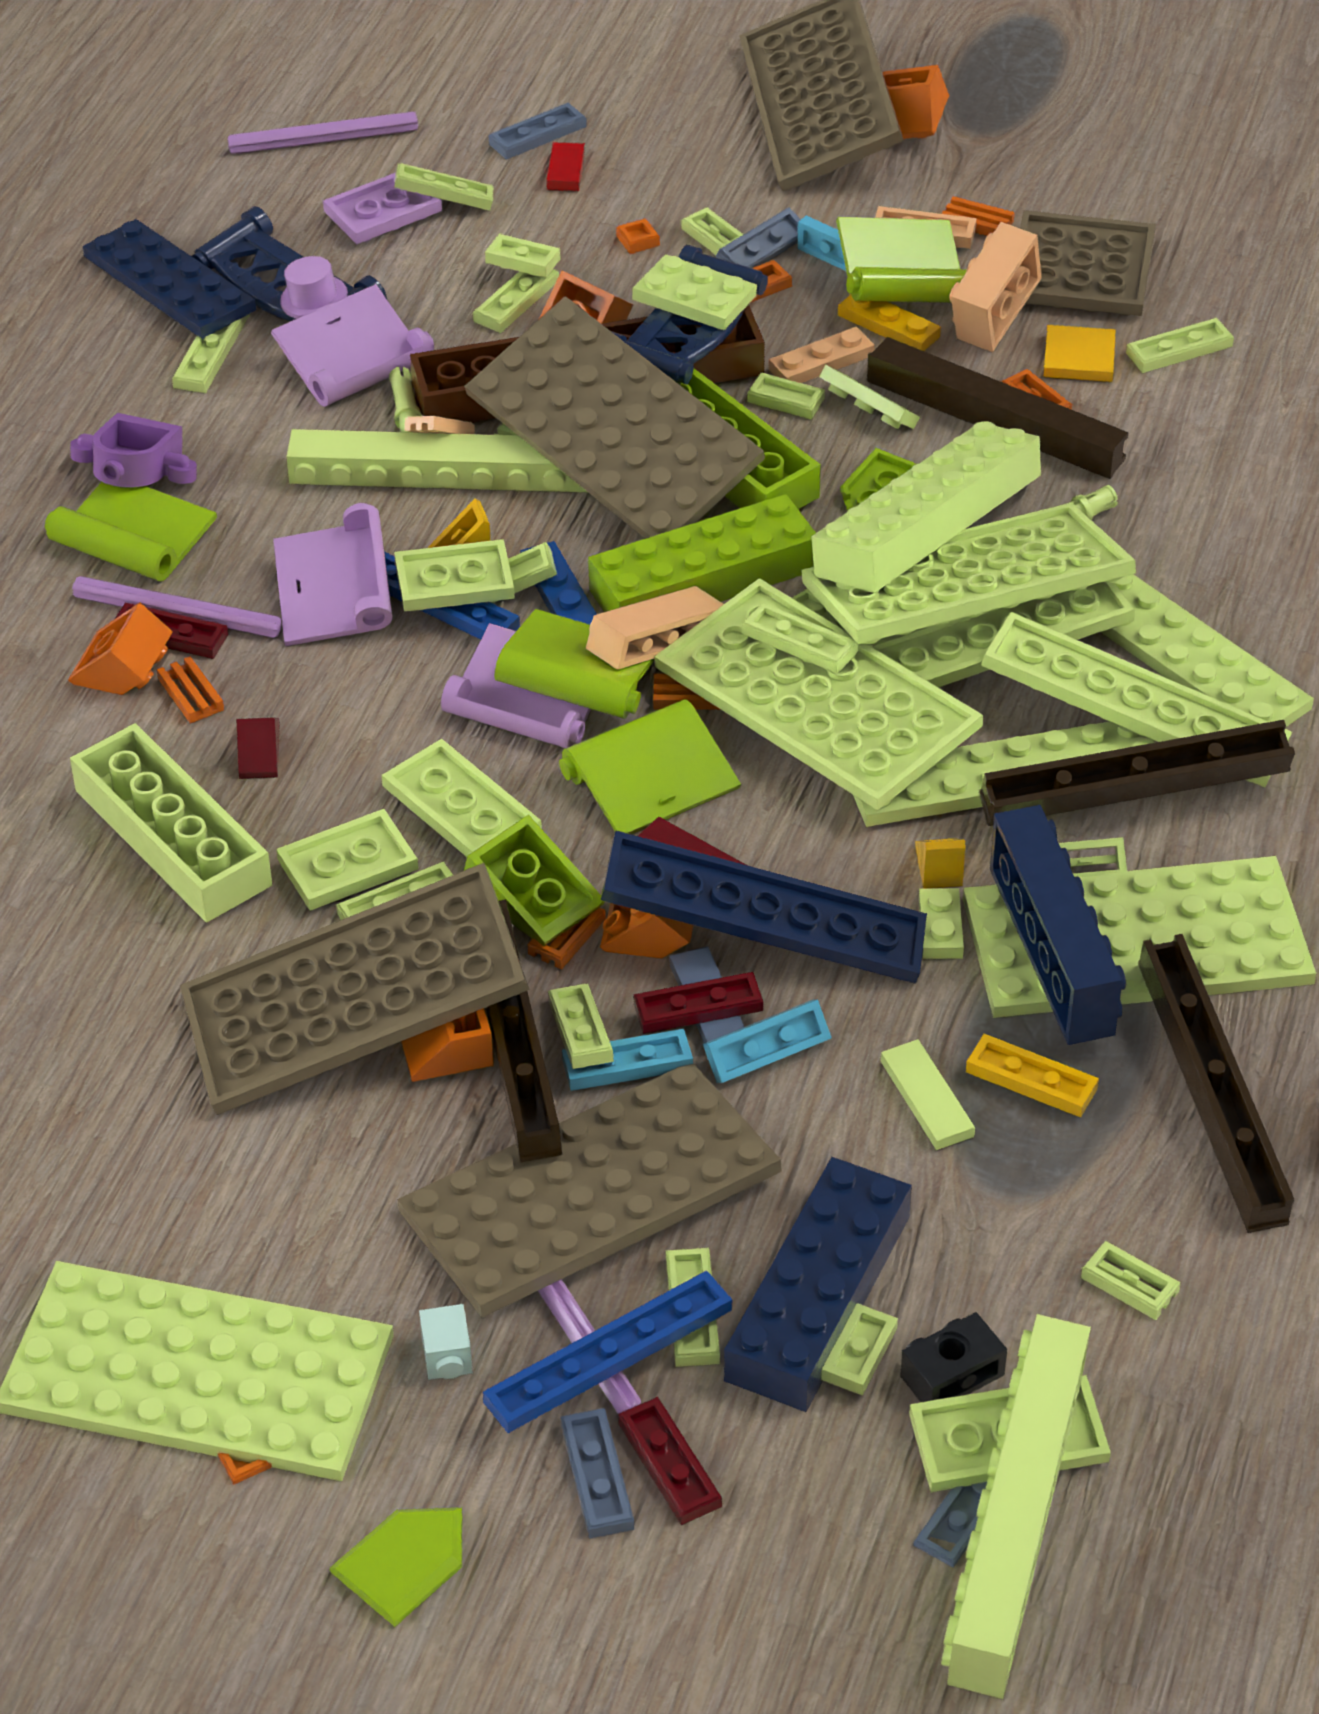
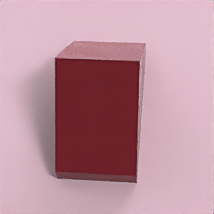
(258, 747)

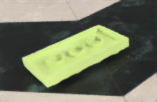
(454, 797)
(961, 1431)

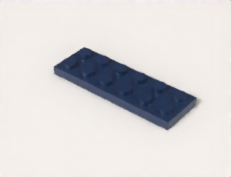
(169, 278)

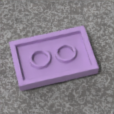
(378, 209)

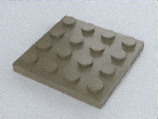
(1091, 262)

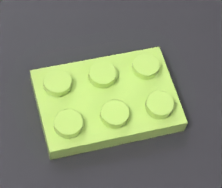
(694, 292)
(454, 575)
(347, 859)

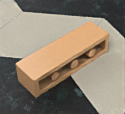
(647, 627)

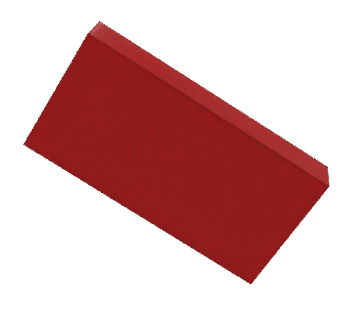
(565, 166)

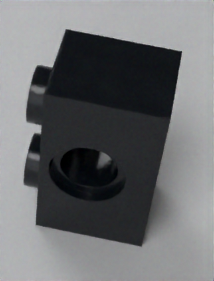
(976, 1361)

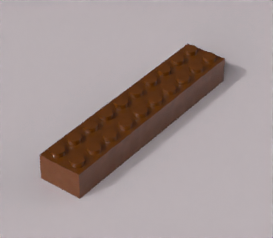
(442, 373)

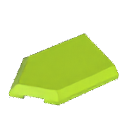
(872, 476)
(404, 1560)

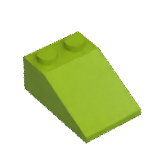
(537, 881)

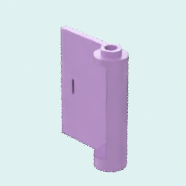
(349, 345)
(338, 576)
(510, 707)

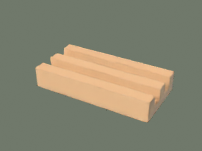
(436, 424)

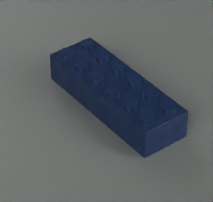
(1056, 925)
(816, 1283)

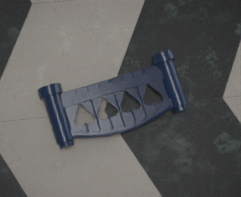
(253, 237)
(662, 328)

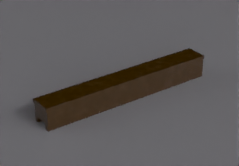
(983, 399)
(1140, 771)
(524, 1073)
(1216, 1085)

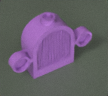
(135, 452)

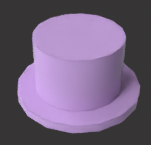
(310, 286)

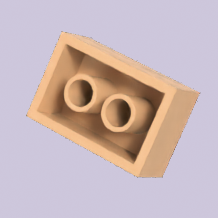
(996, 286)

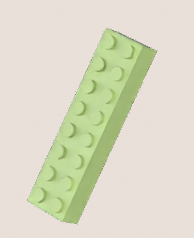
(926, 506)
(1015, 1507)

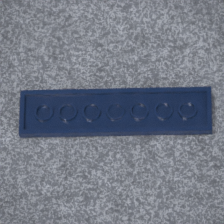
(764, 907)

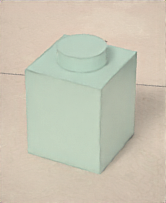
(445, 1342)

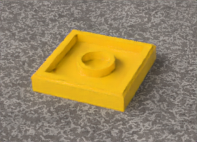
(1079, 353)

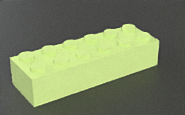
(171, 822)

